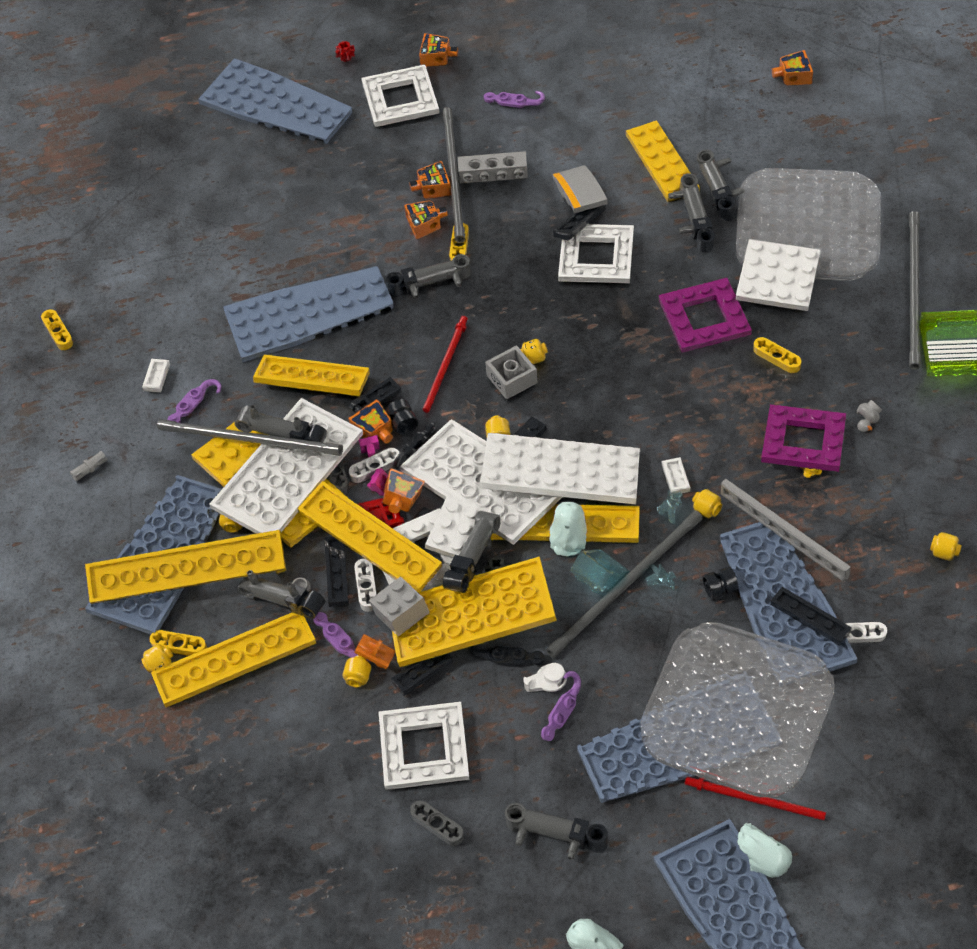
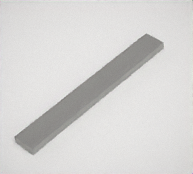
(785, 530)

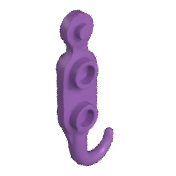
(514, 100)
(193, 399)
(336, 636)
(562, 708)

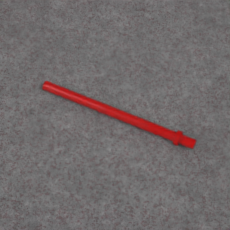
(460, 328)
(701, 784)

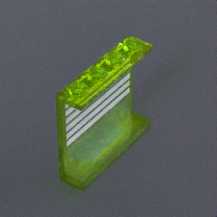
(949, 342)

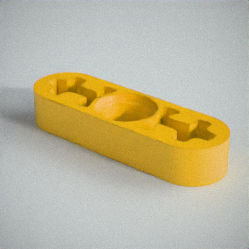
(462, 249)
(56, 336)
(773, 348)
(171, 637)

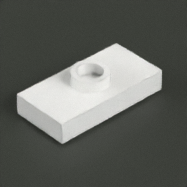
(156, 375)
(676, 475)

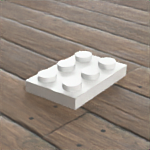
(452, 527)

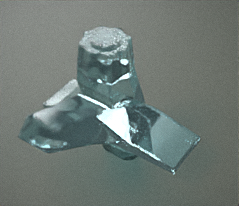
(670, 505)
(661, 577)

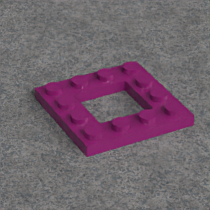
(719, 290)
(823, 459)

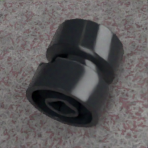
(402, 416)
(721, 582)

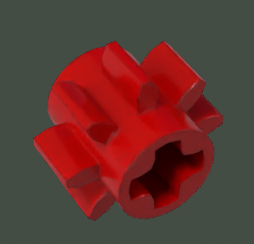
(345, 51)

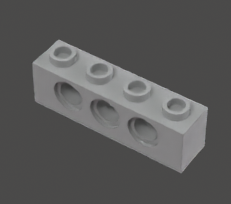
(492, 167)

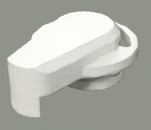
(547, 679)

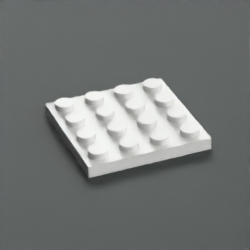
(778, 275)

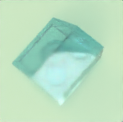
(598, 570)

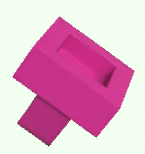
(369, 445)
(378, 481)

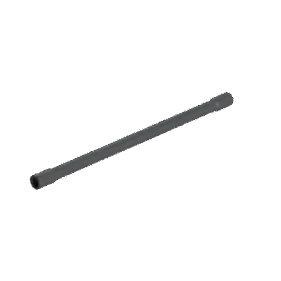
(459, 231)
(914, 355)
(326, 448)
(562, 642)

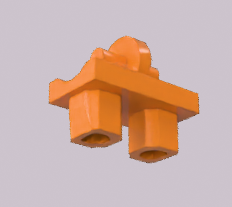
(375, 651)

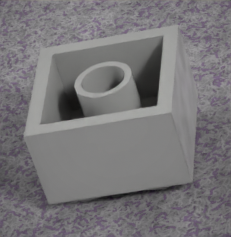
(511, 372)
(399, 606)

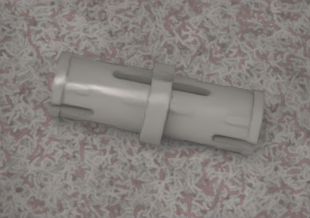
(88, 466)

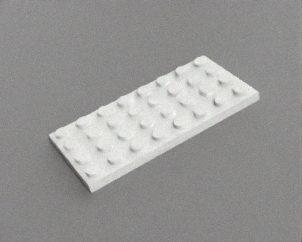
(560, 468)
(453, 469)
(279, 479)

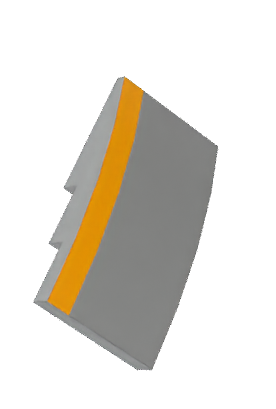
(580, 189)

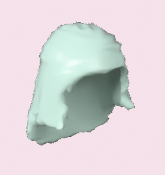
(568, 529)
(764, 852)
(589, 935)

